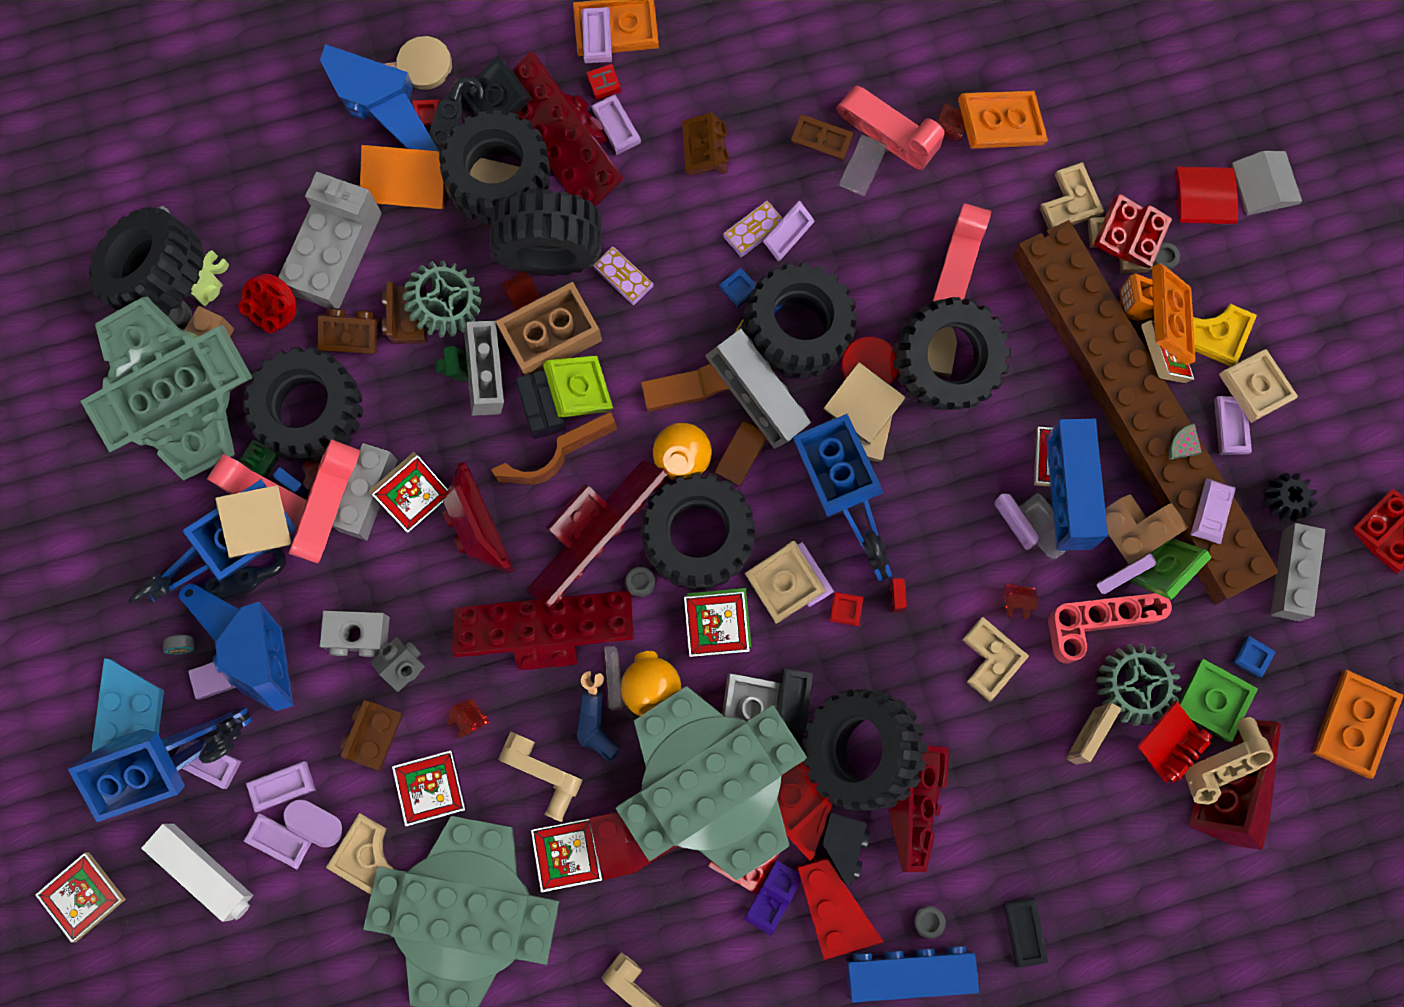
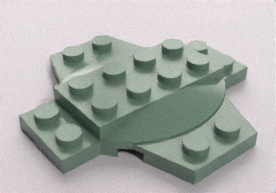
(166, 388)
(711, 783)
(461, 915)

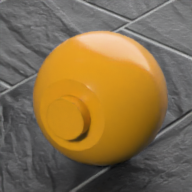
(682, 450)
(648, 682)

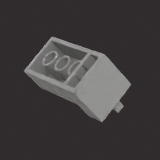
(330, 241)

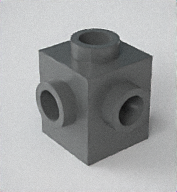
(398, 663)

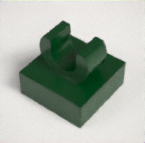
(454, 364)
(259, 458)

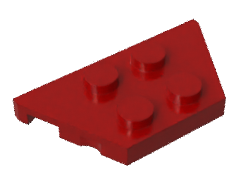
(802, 809)

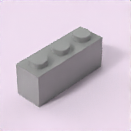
(483, 368)
(358, 505)
(1298, 572)

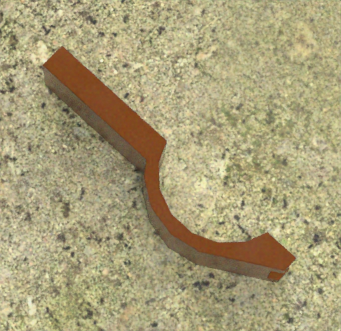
(682, 388)
(565, 444)

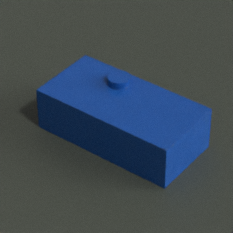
(1076, 485)

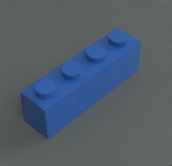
(912, 975)

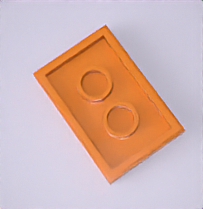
(631, 24)
(1002, 119)
(402, 176)
(1173, 314)
(1357, 724)

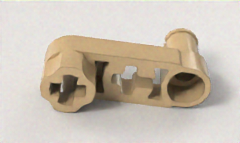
(516, 754)
(1208, 775)
(621, 978)

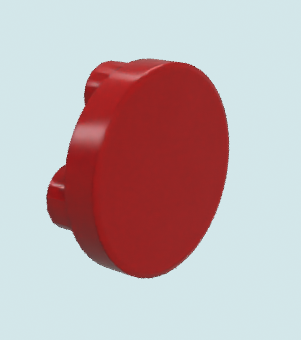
(268, 302)
(874, 355)

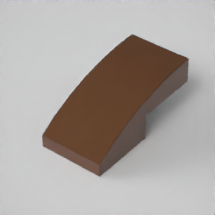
(741, 453)

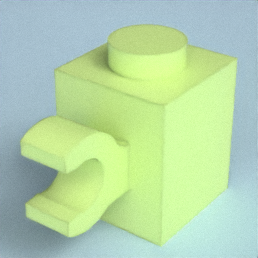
(208, 285)

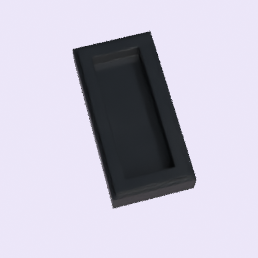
(794, 699)
(1025, 932)

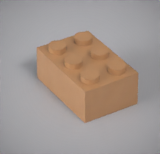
(549, 329)

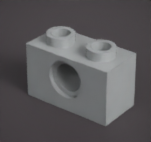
(338, 625)

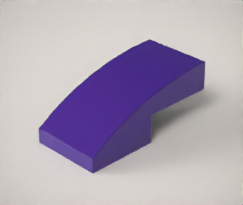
(773, 898)

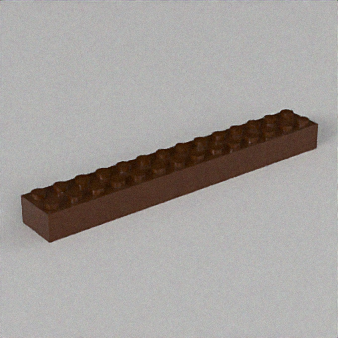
(1136, 400)

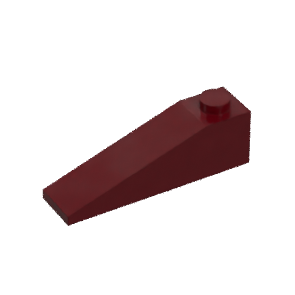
(1245, 804)
(915, 815)
(617, 847)

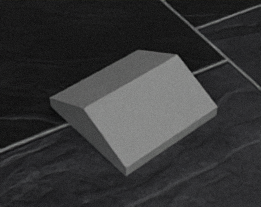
(1266, 182)
(748, 696)

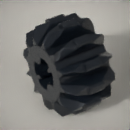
(1301, 499)

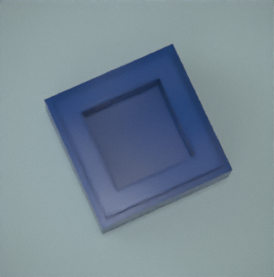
(738, 287)
(291, 483)
(1254, 657)

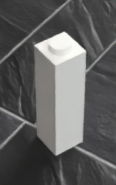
(198, 872)

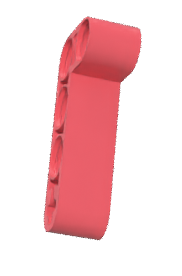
(884, 124)
(962, 252)
(236, 477)
(323, 501)
(1109, 619)

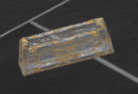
(613, 677)

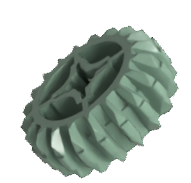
(422, 306)
(1136, 673)

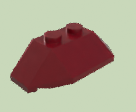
(473, 522)

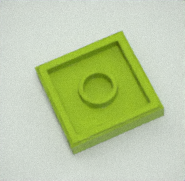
(577, 386)

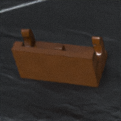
(822, 137)

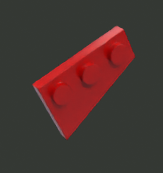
(834, 911)

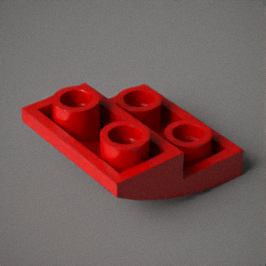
(1206, 195)
(1132, 231)
(1384, 531)

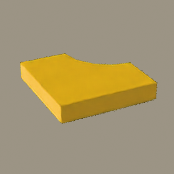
(1224, 335)

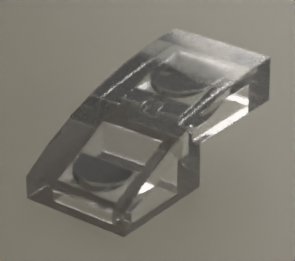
(863, 165)
(1041, 518)

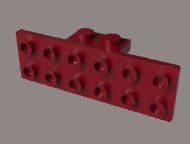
(569, 133)
(588, 525)
(541, 633)

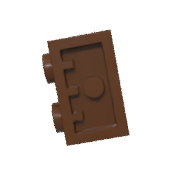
(705, 144)
(397, 322)
(348, 331)
(371, 734)

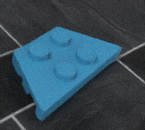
(125, 704)

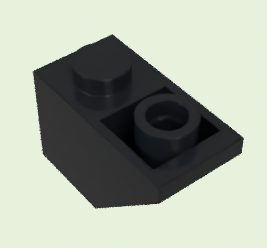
(842, 843)

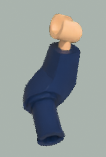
(590, 719)

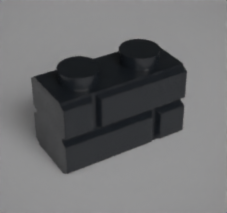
(539, 405)

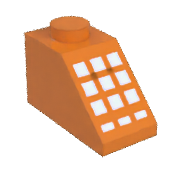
(1137, 298)

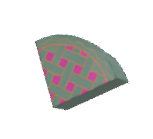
(1185, 443)

